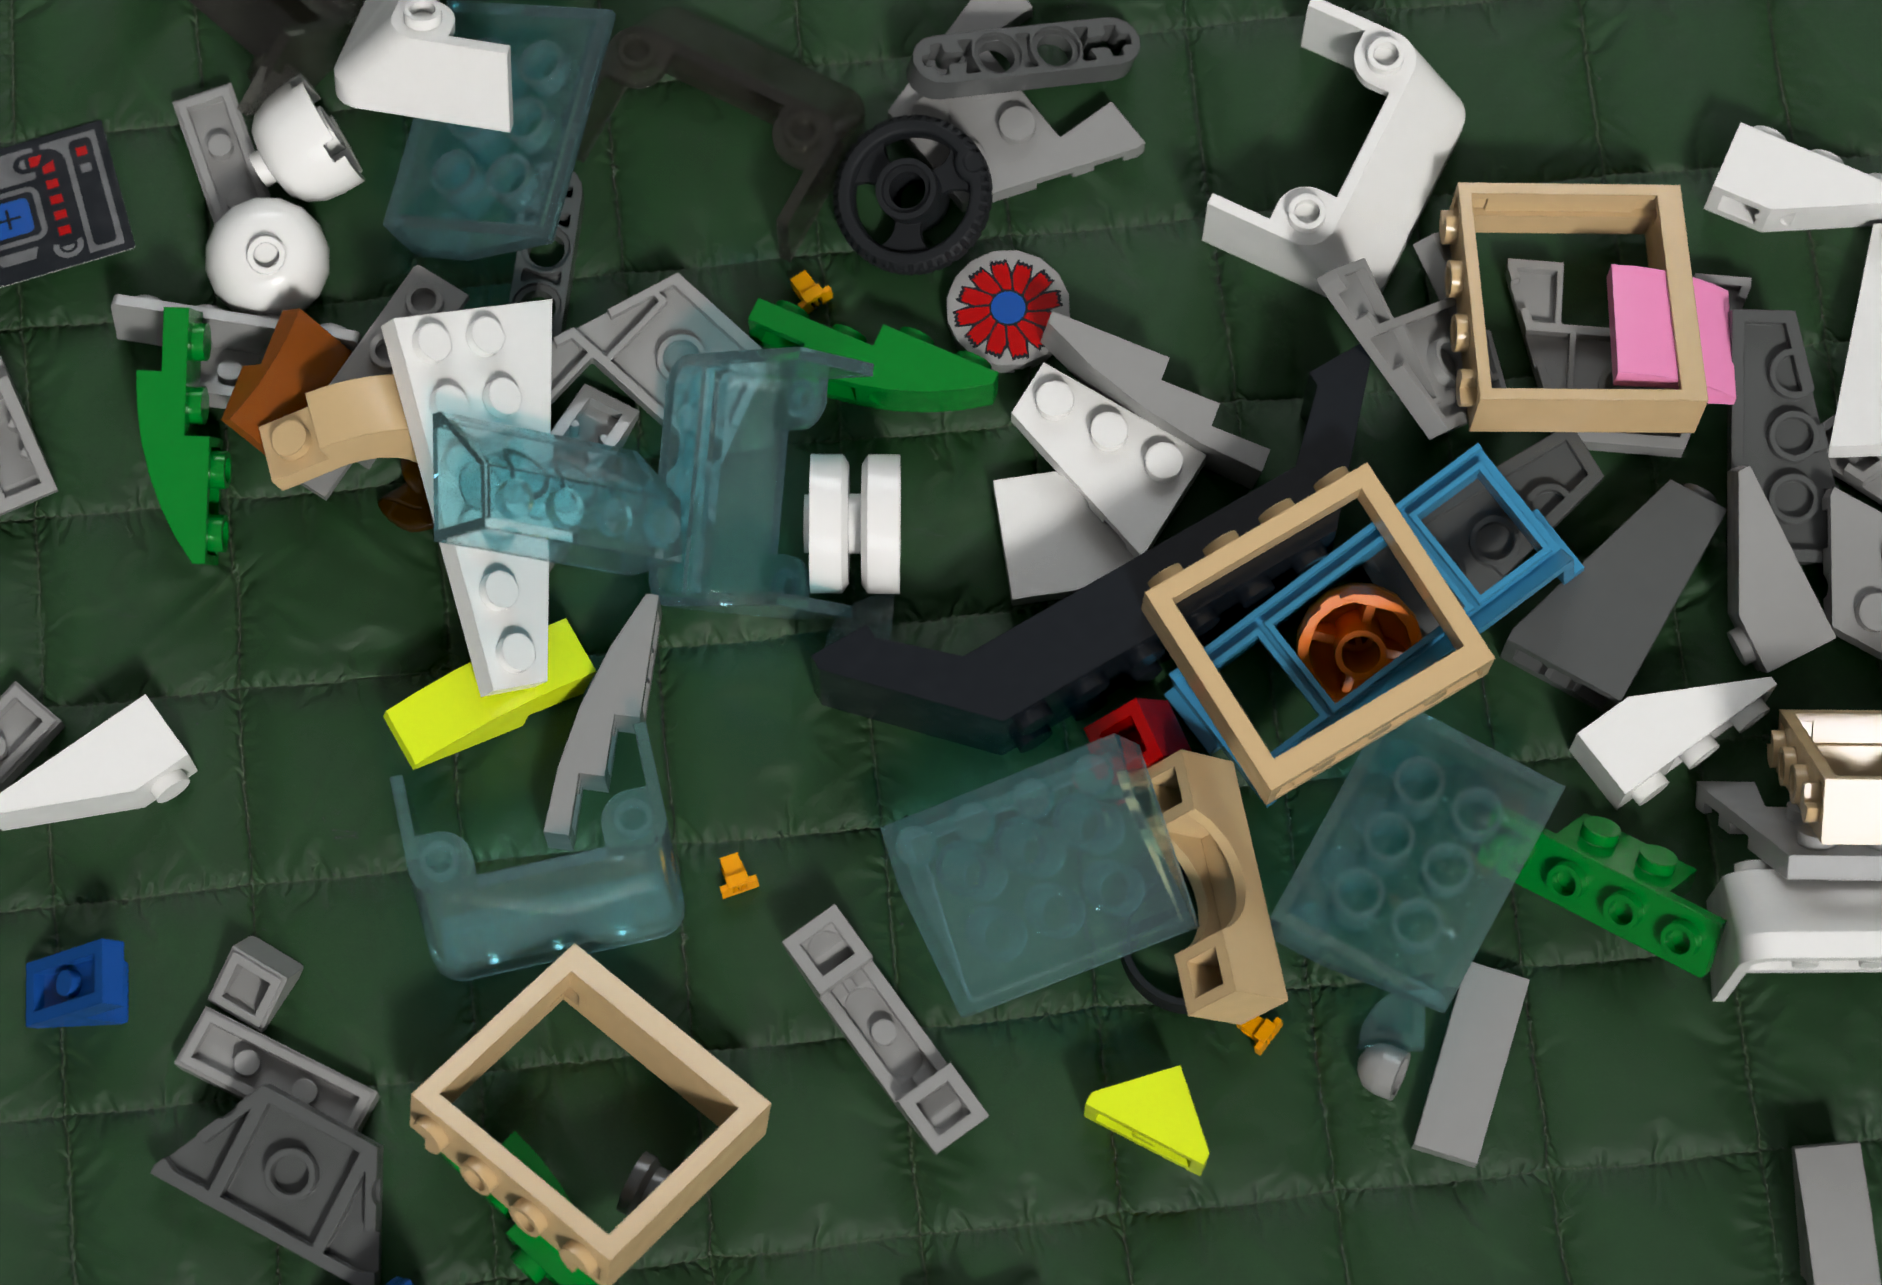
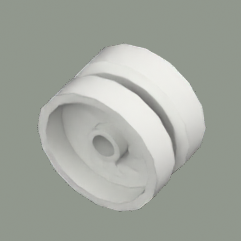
(853, 523)

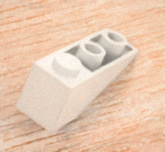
(1790, 188)
(1655, 732)

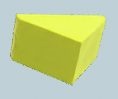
(1154, 1114)

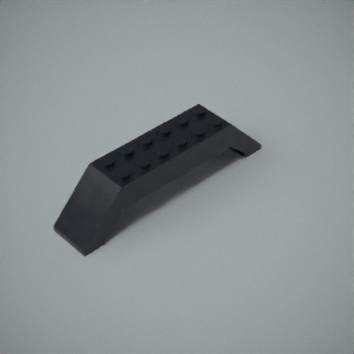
(1098, 636)

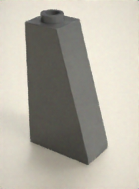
(1607, 618)

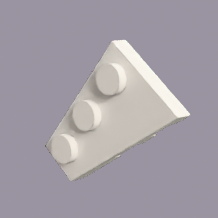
(1113, 457)

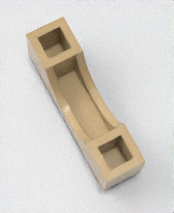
(1233, 961)

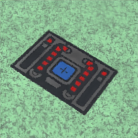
(59, 204)

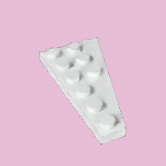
(497, 370)

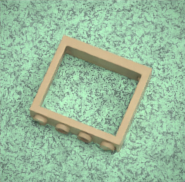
(1572, 210)
(1368, 723)
(1832, 771)
(651, 1040)

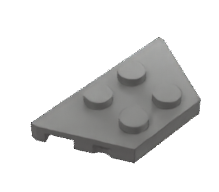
(1853, 571)

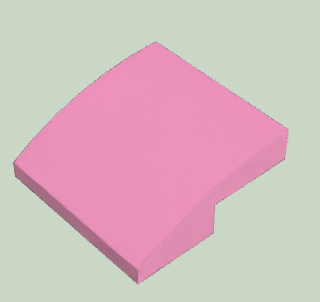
(1644, 337)

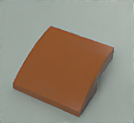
(296, 362)

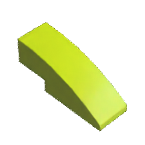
(455, 717)

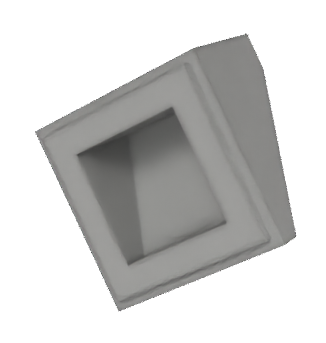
(255, 982)

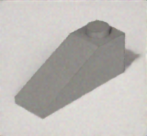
(1766, 587)

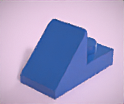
(79, 987)

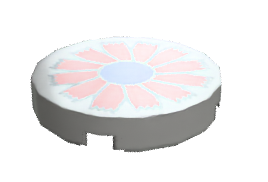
(1003, 307)

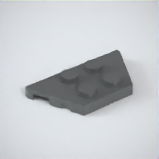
(290, 1180)

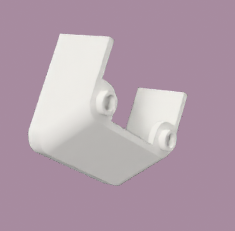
(412, 66)
(1388, 180)
(1793, 926)

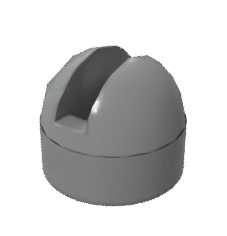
(1383, 1069)

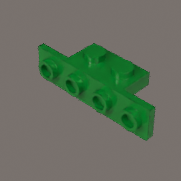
(1625, 890)

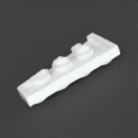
(1859, 407)

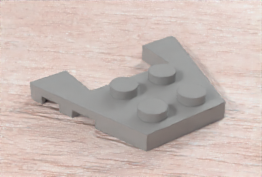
(1007, 126)
(644, 339)
(1413, 347)
(1581, 355)
(1783, 838)

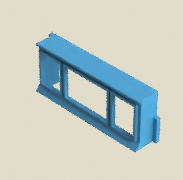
(1484, 610)

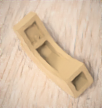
(339, 427)

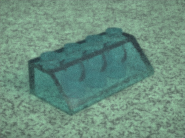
(551, 498)

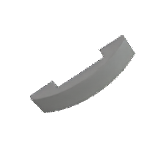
(883, 1030)

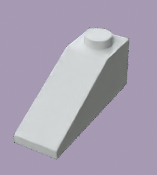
(106, 771)

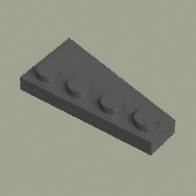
(1778, 426)
(1478, 532)

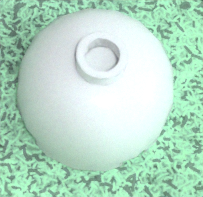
(302, 145)
(267, 257)

